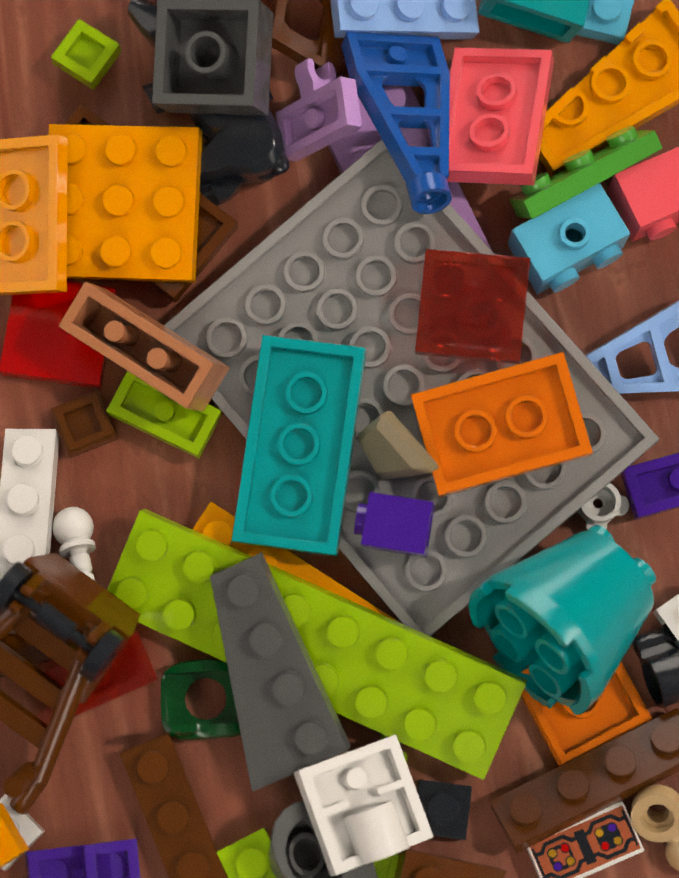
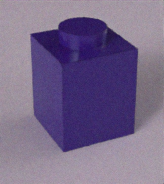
(395, 524)

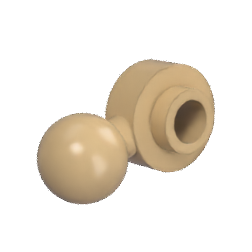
(658, 825)

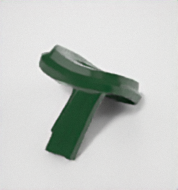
(174, 712)

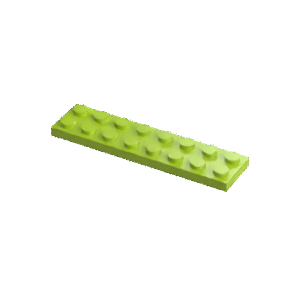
(367, 662)

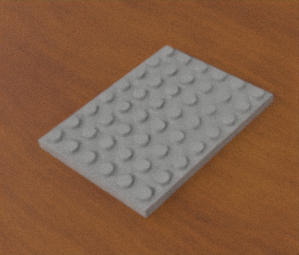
(354, 277)

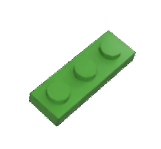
(585, 171)

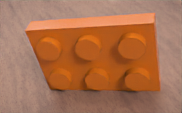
(502, 424)

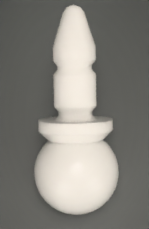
(73, 530)

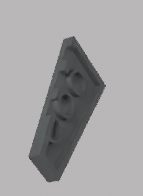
(274, 684)

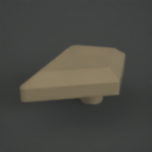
(394, 449)

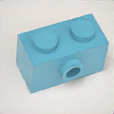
(570, 239)

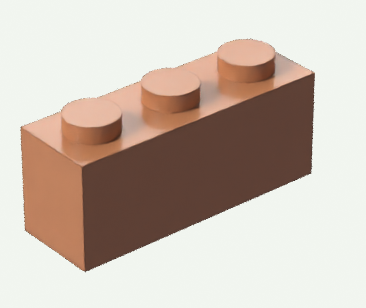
(144, 347)

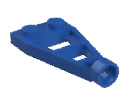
(414, 62)

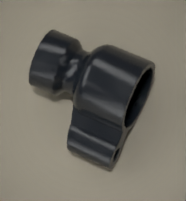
(659, 665)

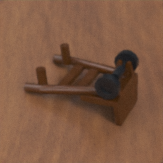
(70, 603)

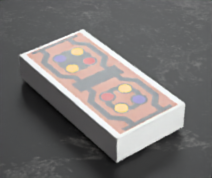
(587, 845)

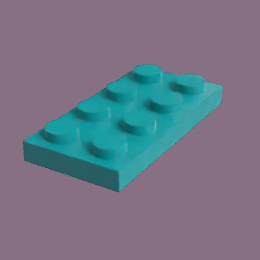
(299, 445)

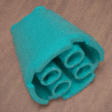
(567, 615)

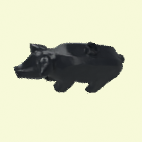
(237, 147)

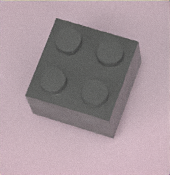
(213, 57)

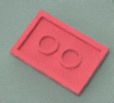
(497, 114)

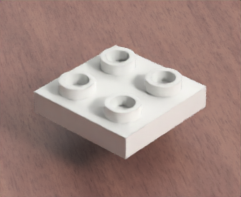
(363, 805)

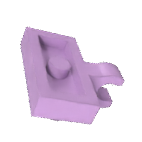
(323, 113)

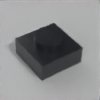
(445, 807)

